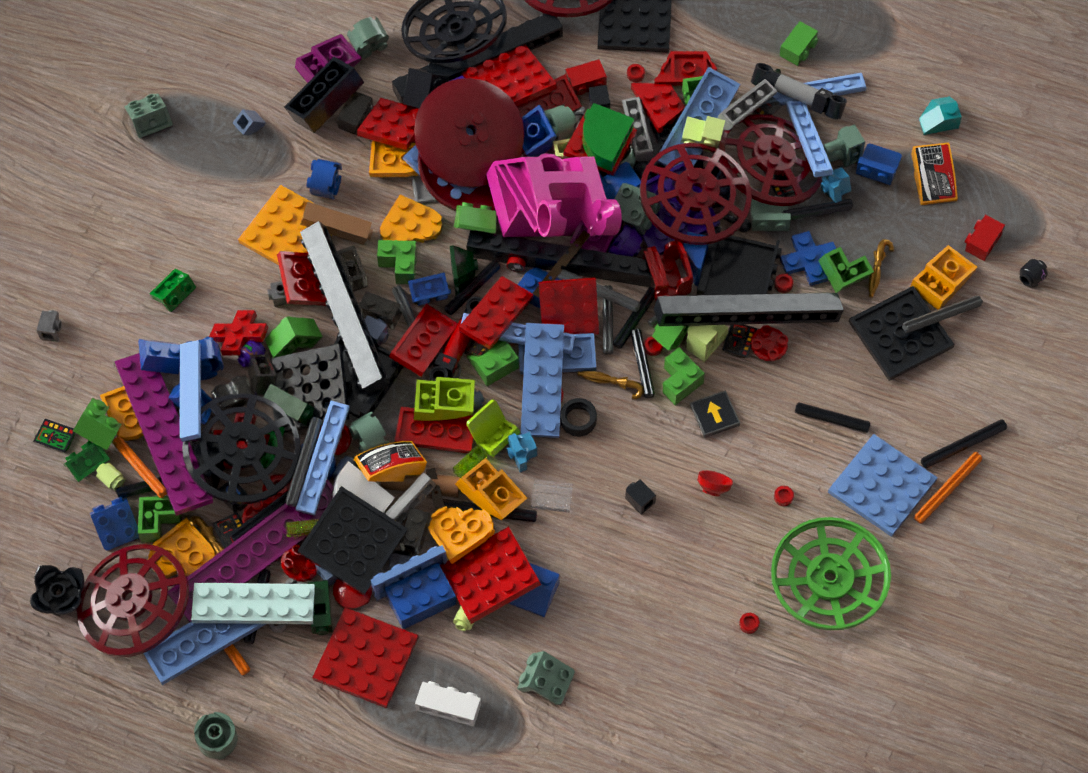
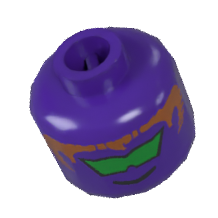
(248, 349)

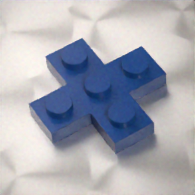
(806, 258)

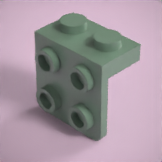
(631, 207)
(769, 217)
(546, 677)

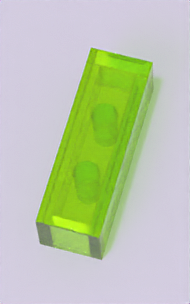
(470, 460)
(300, 528)

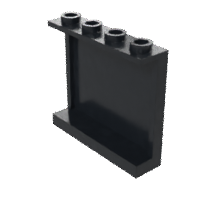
(738, 267)
(360, 400)

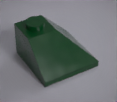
(463, 267)

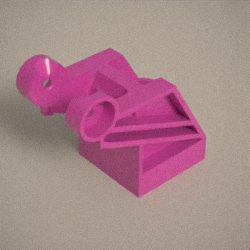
(551, 197)

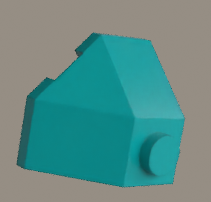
(940, 116)

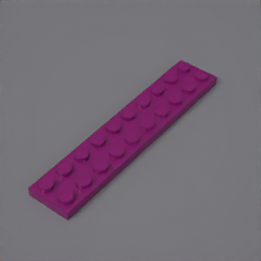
(162, 433)
(252, 551)

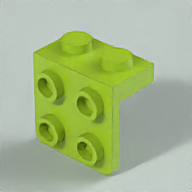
(491, 428)

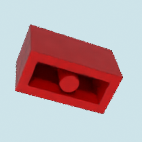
(586, 76)
(984, 237)

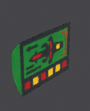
(55, 435)

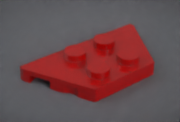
(682, 66)
(659, 103)

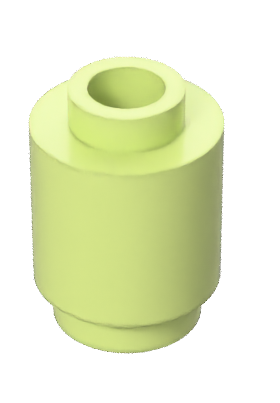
(110, 476)
(461, 621)

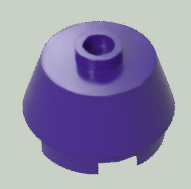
(627, 242)

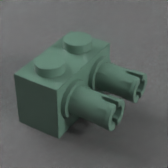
(847, 146)

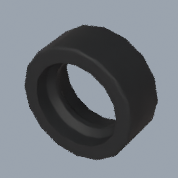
(578, 403)

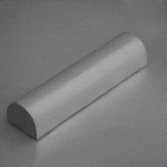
(747, 104)
(641, 143)
(411, 498)

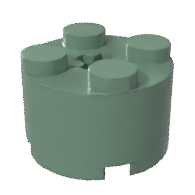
(368, 37)
(562, 121)
(368, 432)
(218, 746)

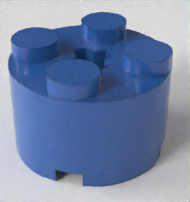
(324, 178)
(210, 358)

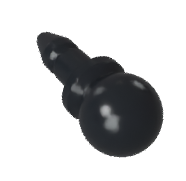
(746, 226)

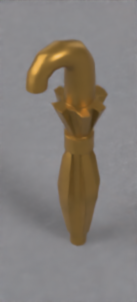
(879, 255)
(602, 378)
(207, 533)

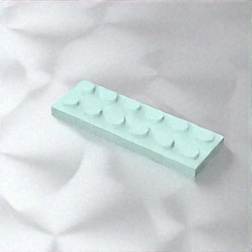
(253, 603)

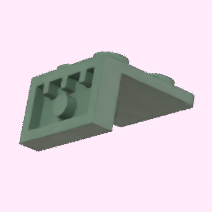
(148, 115)

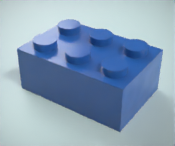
(420, 596)

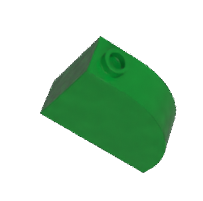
(605, 134)

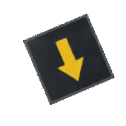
(714, 414)

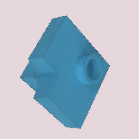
(836, 184)
(521, 449)

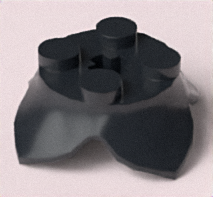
(50, 580)

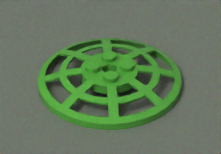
(834, 564)

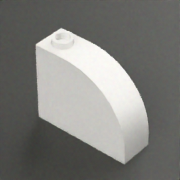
(369, 491)

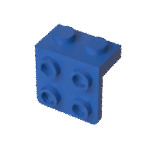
(878, 163)
(624, 174)
(429, 288)
(115, 523)

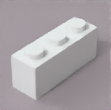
(448, 703)

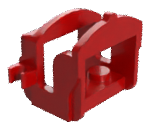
(665, 271)

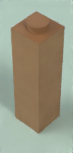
(338, 223)

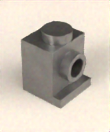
(277, 293)
(49, 325)

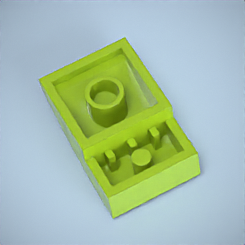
(443, 399)

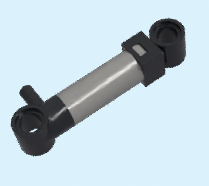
(819, 100)

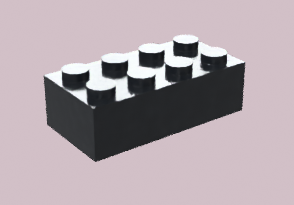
(324, 94)

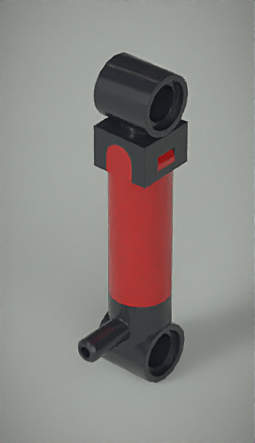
(447, 361)

